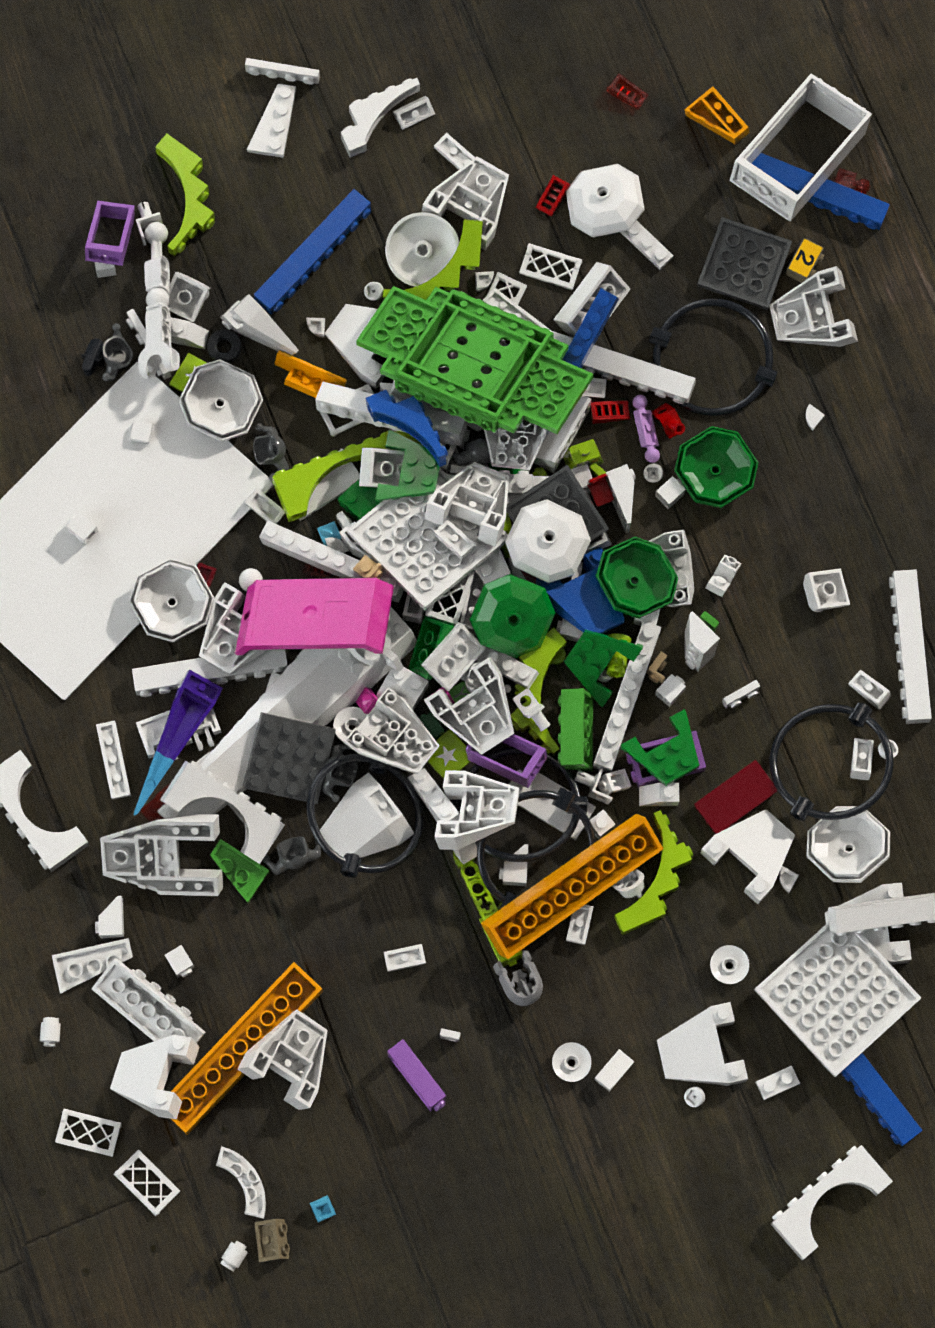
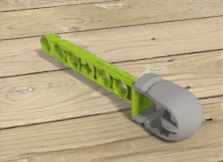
(526, 993)

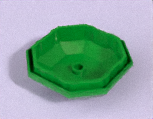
(719, 450)
(647, 566)
(508, 598)

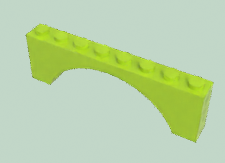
(297, 484)

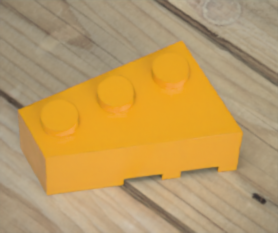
(718, 116)

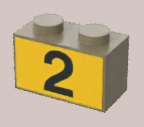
(805, 260)

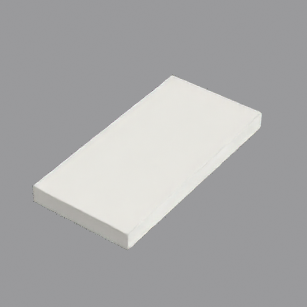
(332, 487)
(543, 807)

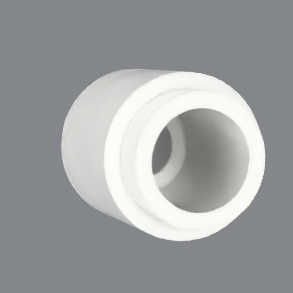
(50, 1031)
(234, 1255)

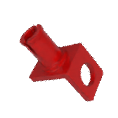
(670, 420)
(600, 490)

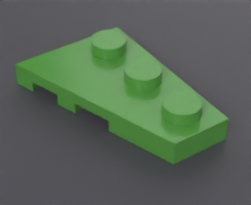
(239, 869)

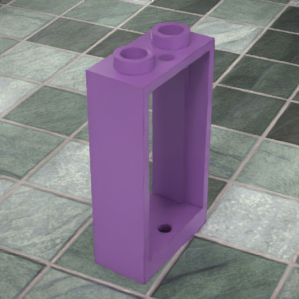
(114, 254)
(636, 773)
(525, 778)
(417, 1076)

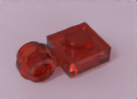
(849, 180)

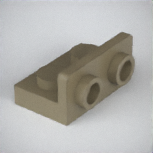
(272, 1240)

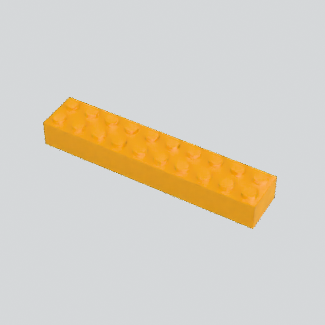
(572, 886)
(218, 1068)

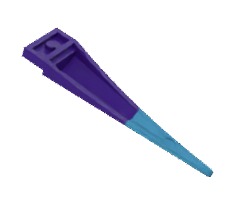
(190, 707)

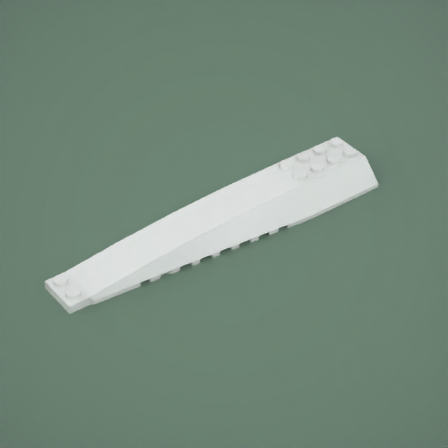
(309, 691)

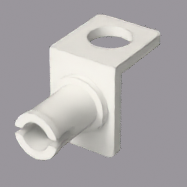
(146, 218)
(533, 710)
(592, 782)

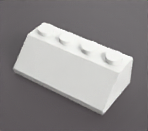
(579, 303)
(556, 445)
(699, 643)

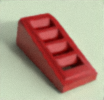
(554, 180)
(609, 418)

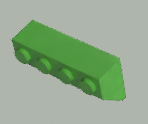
(576, 730)

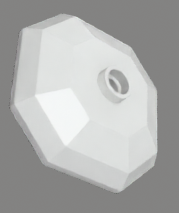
(608, 213)
(223, 383)
(546, 558)
(165, 582)
(862, 833)

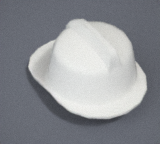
(631, 884)

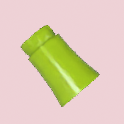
(618, 663)

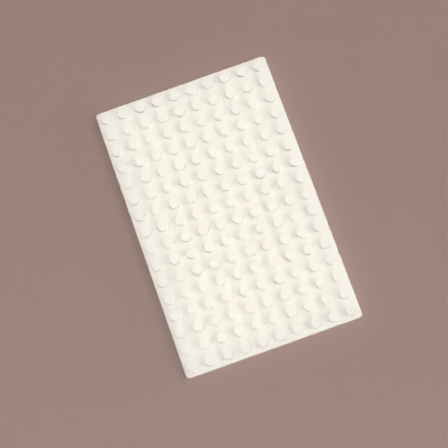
(150, 502)

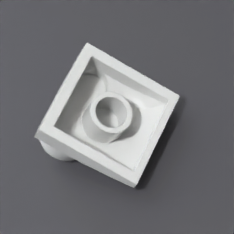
(186, 296)
(825, 590)

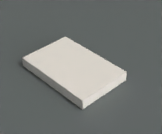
(453, 656)

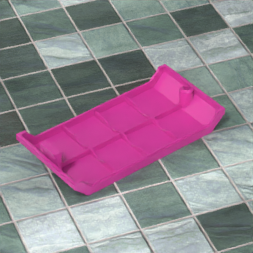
(315, 614)

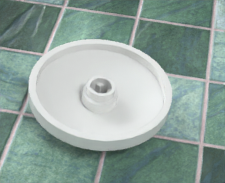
(420, 247)

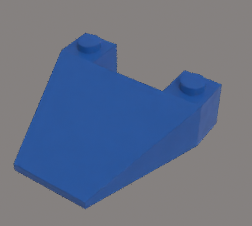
(583, 599)

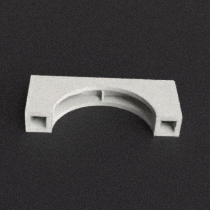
(193, 783)
(52, 847)
(856, 1169)

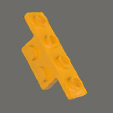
(305, 376)

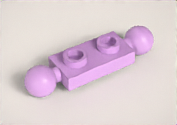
(646, 428)

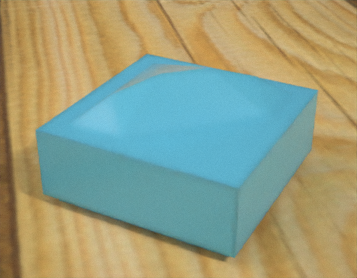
(327, 531)
(322, 1208)

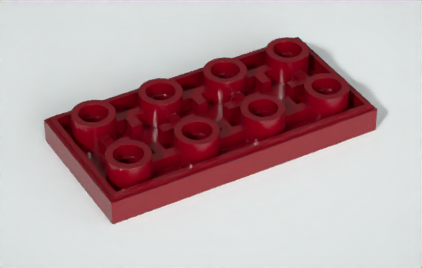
(736, 797)

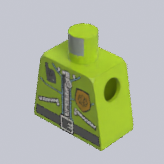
(582, 454)

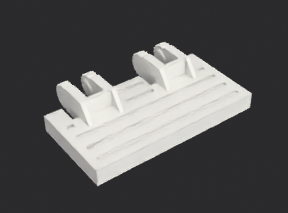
(152, 728)

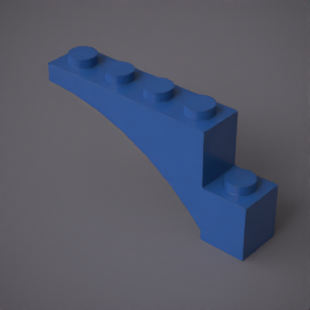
(409, 417)

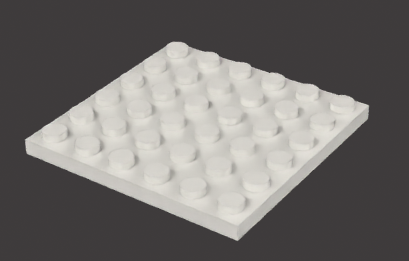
(411, 553)
(837, 996)

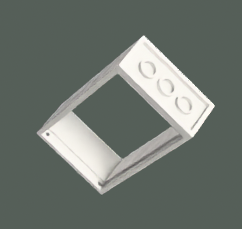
(769, 190)

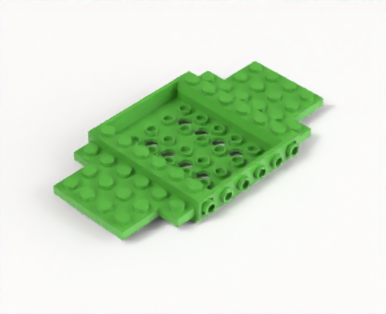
(523, 384)

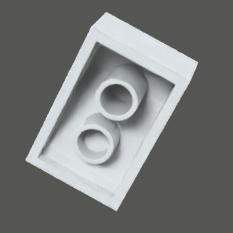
(380, 467)
(622, 487)
(406, 684)

